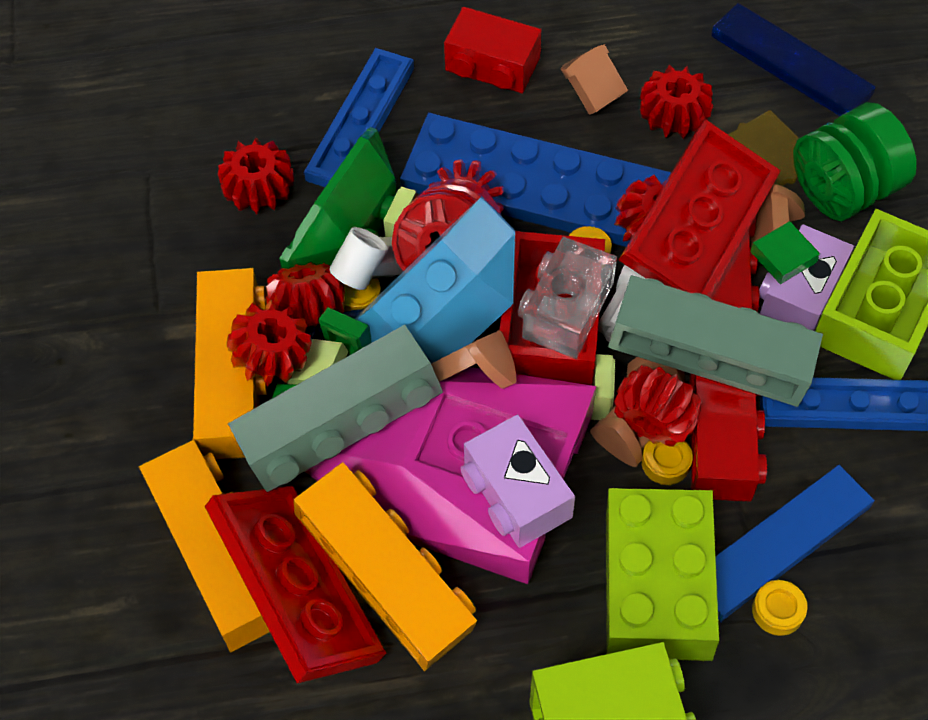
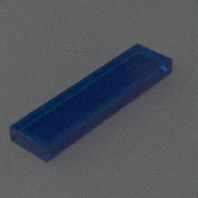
(792, 60)

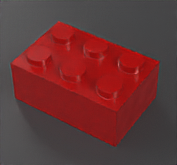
(531, 357)

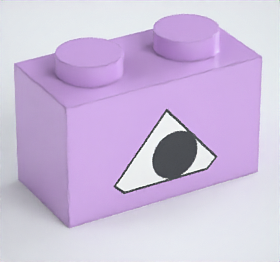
(807, 293)
(517, 482)

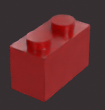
(492, 49)

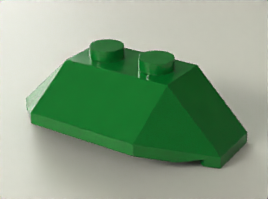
(353, 197)

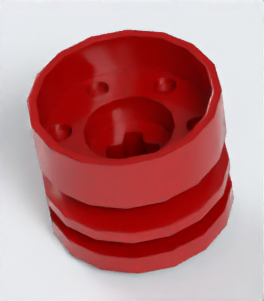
(432, 215)

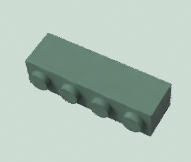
(716, 340)
(335, 408)

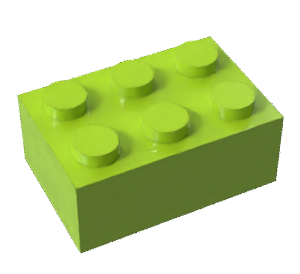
(880, 298)
(661, 572)

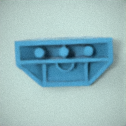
(452, 287)

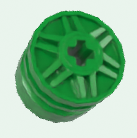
(854, 161)

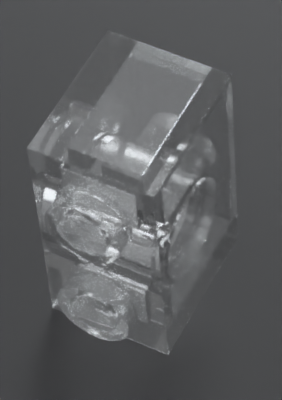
(561, 321)

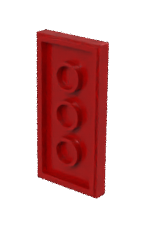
(701, 213)
(294, 584)

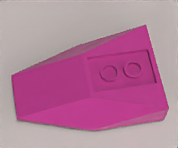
(420, 456)

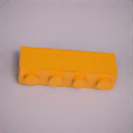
(220, 389)
(181, 487)
(385, 565)

